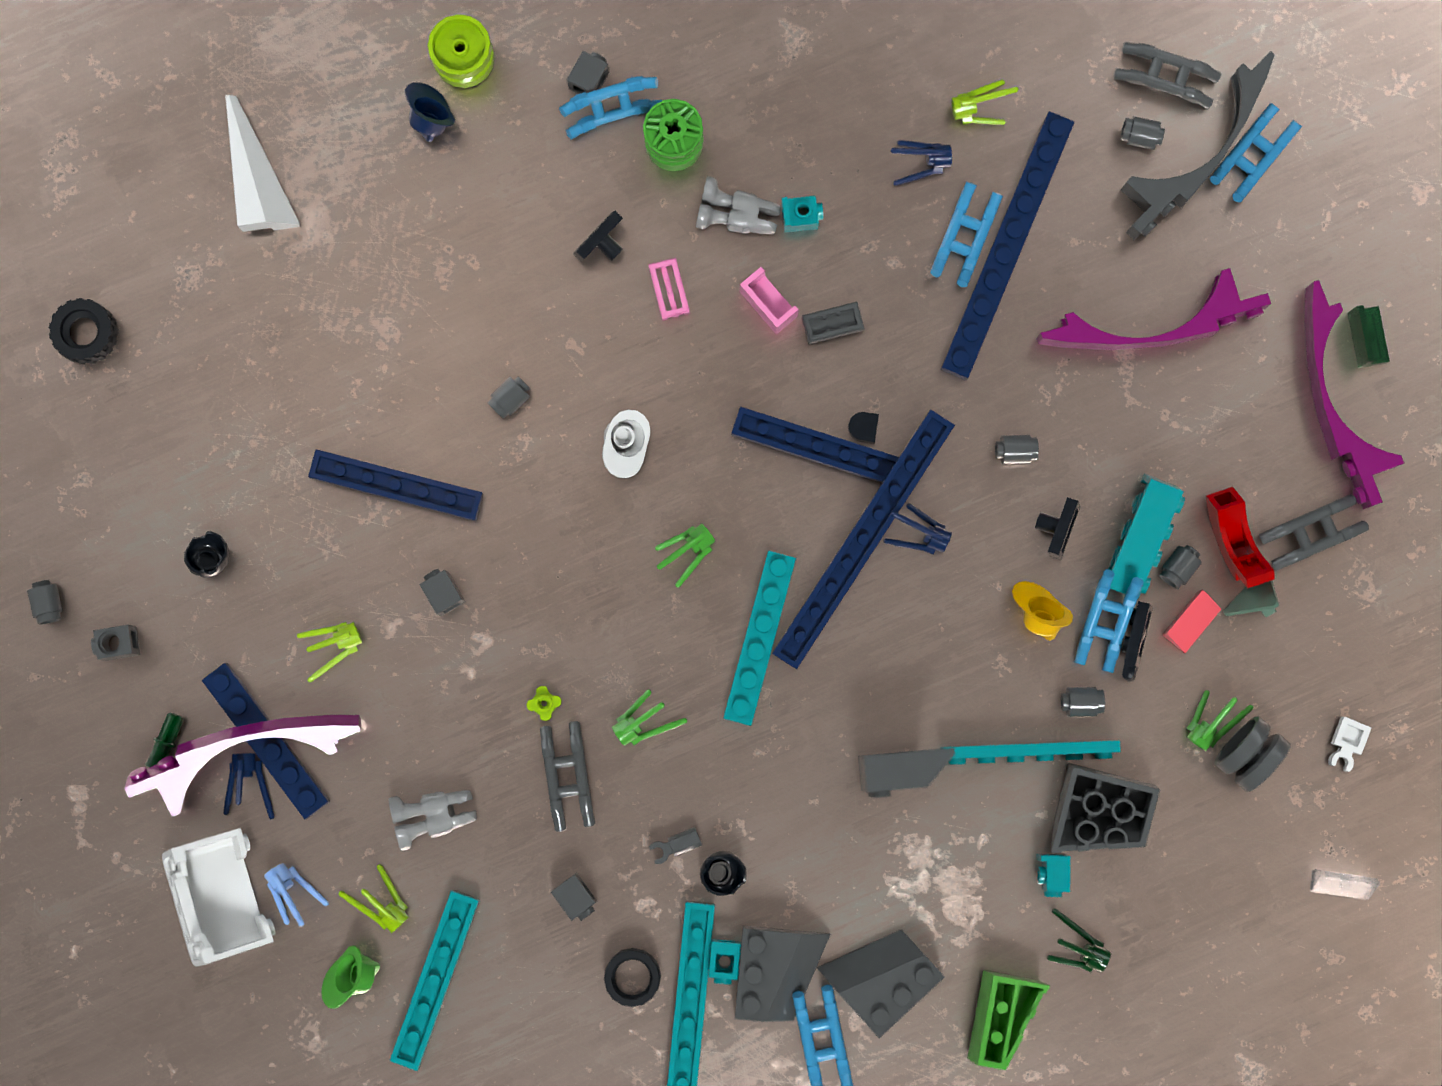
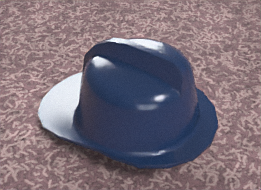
(428, 110)

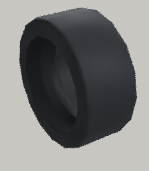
(610, 982)

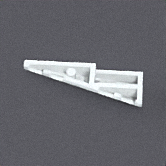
(256, 187)

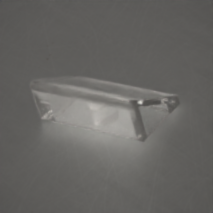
(1343, 884)

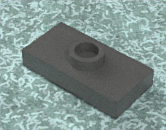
(832, 323)

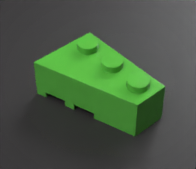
(1001, 1017)

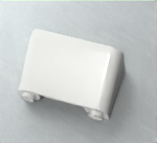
(216, 897)

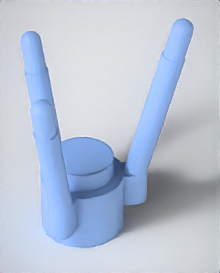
(280, 881)

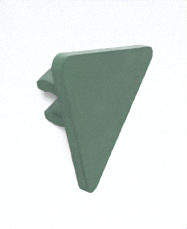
(1254, 599)

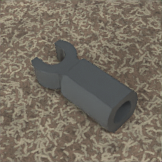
(678, 844)

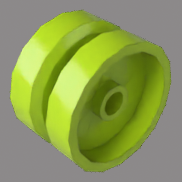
(461, 51)

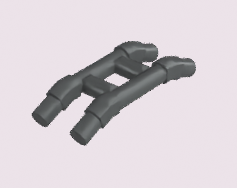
(1158, 58)
(1307, 548)
(557, 792)

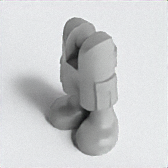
(743, 214)
(438, 812)

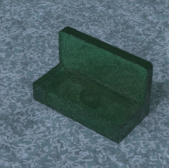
(1368, 336)

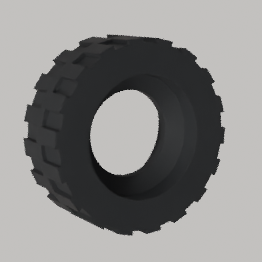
(67, 315)

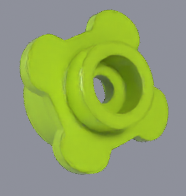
(543, 695)

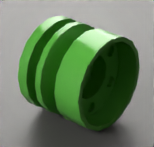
(682, 147)

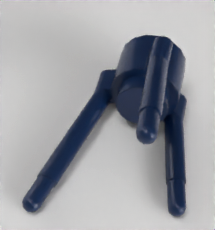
(937, 156)
(935, 535)
(243, 767)

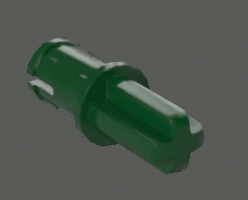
(165, 739)

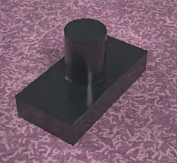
(601, 239)
(1059, 527)

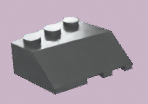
(901, 770)
(1102, 811)
(772, 969)
(883, 979)

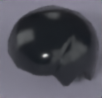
(207, 555)
(722, 873)

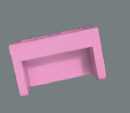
(768, 301)

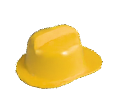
(1042, 611)

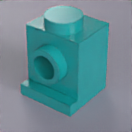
(796, 222)
(1054, 874)
(727, 948)

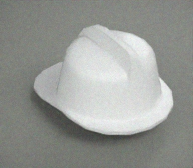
(625, 443)

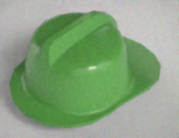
(348, 977)

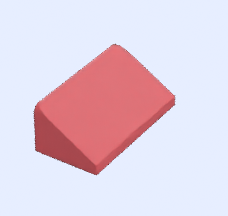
(1192, 621)

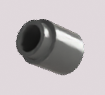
(1142, 132)
(509, 396)
(1017, 449)
(1180, 566)
(45, 602)
(1083, 701)

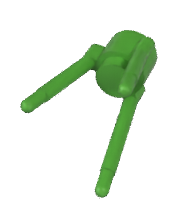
(698, 540)
(628, 729)
(1205, 734)

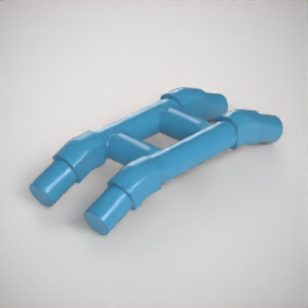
(600, 117)
(1253, 136)
(960, 218)
(1114, 635)
(830, 1023)

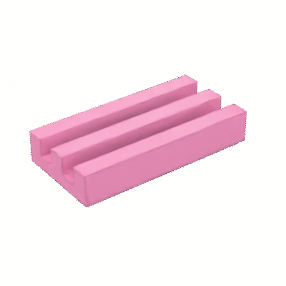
(674, 312)

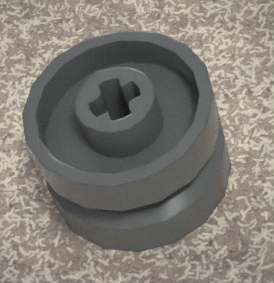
(1252, 754)

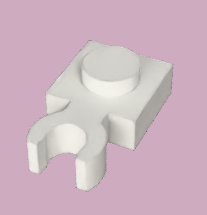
(1349, 738)

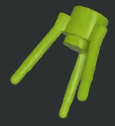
(966, 104)
(345, 637)
(388, 917)

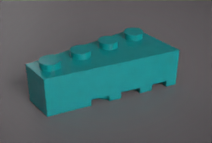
(1145, 533)

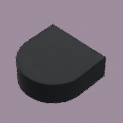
(863, 427)

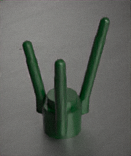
(1093, 955)

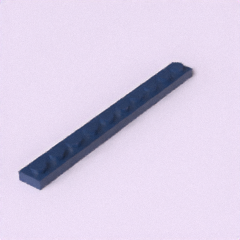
(1007, 245)
(863, 539)

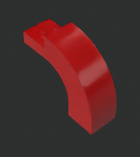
(1235, 540)

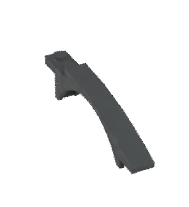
(1162, 195)

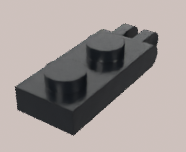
(1134, 644)

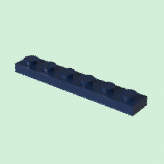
(813, 445)
(395, 485)
(272, 751)

